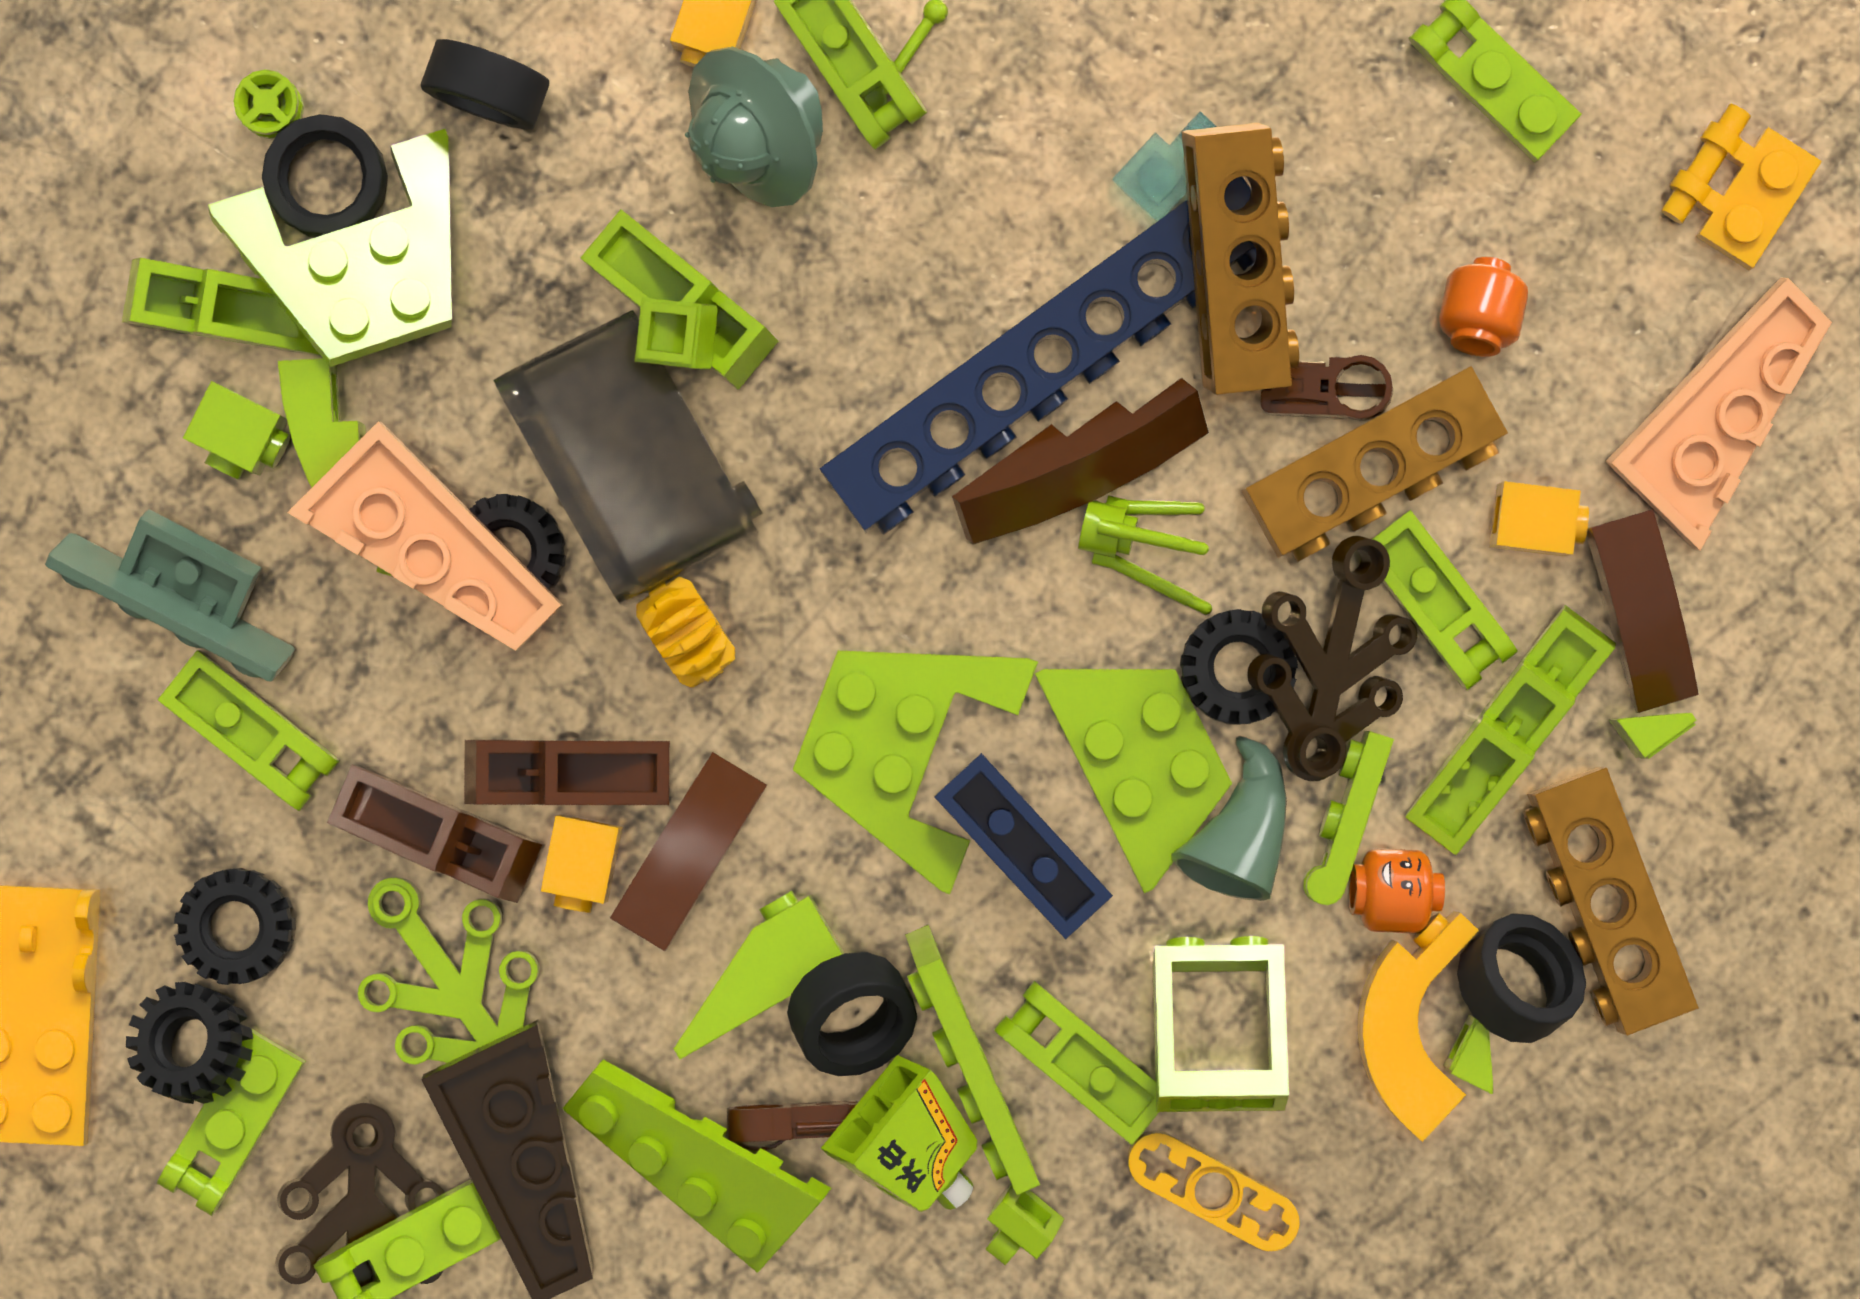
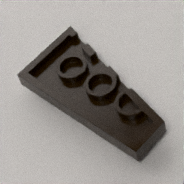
(513, 1145)

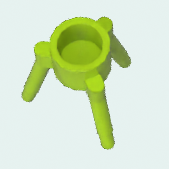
(1110, 530)

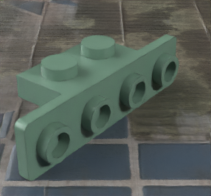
(180, 585)

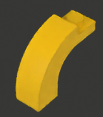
(1389, 1025)

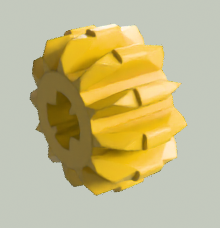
(685, 632)

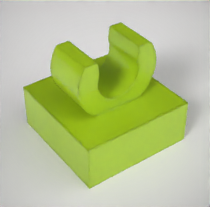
(1023, 1223)

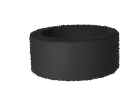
(485, 84)
(314, 129)
(1547, 953)
(839, 982)

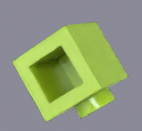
(237, 432)

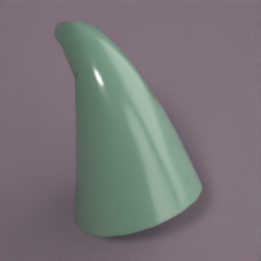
(1243, 844)

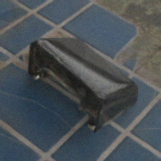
(626, 459)

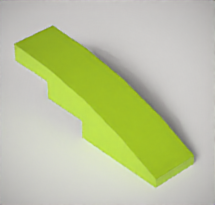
(1510, 730)

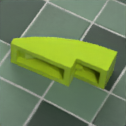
(647, 268)
(209, 306)
(313, 416)

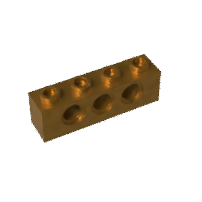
(1211, 162)
(1456, 403)
(1662, 986)

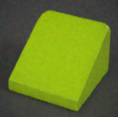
(676, 333)
(1652, 733)
(1472, 1056)

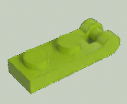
(853, 64)
(1496, 79)
(1441, 601)
(246, 728)
(1346, 821)
(1083, 1064)
(232, 1124)
(412, 1246)

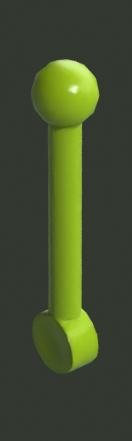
(934, 13)

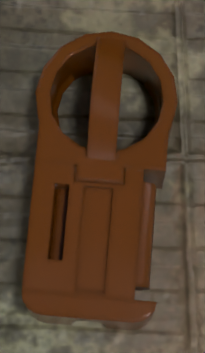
(1316, 391)
(784, 1122)

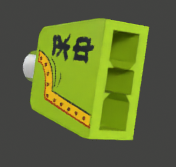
(907, 1139)

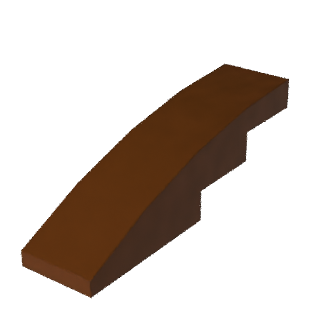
(1065, 472)

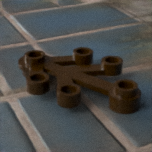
(1333, 667)
(360, 1208)

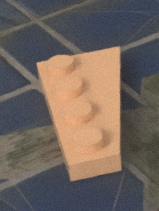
(1707, 428)
(412, 526)

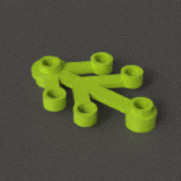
(458, 992)

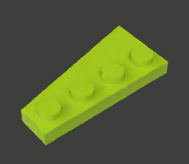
(961, 1045)
(719, 1184)

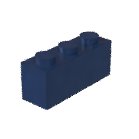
(1023, 846)

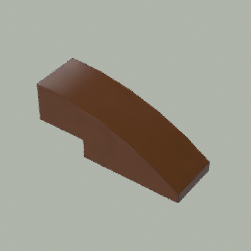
(1643, 610)
(566, 772)
(434, 834)
(688, 851)

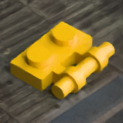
(1758, 196)

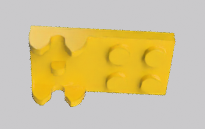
(47, 1012)

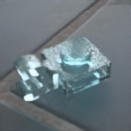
(1157, 172)

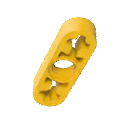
(1262, 1199)

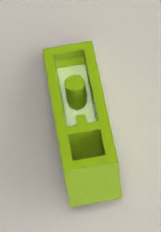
(763, 969)

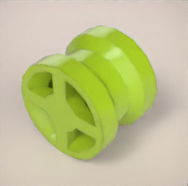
(259, 95)

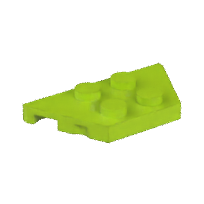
(1140, 757)

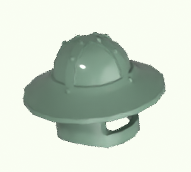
(755, 125)

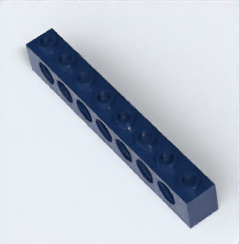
(856, 470)

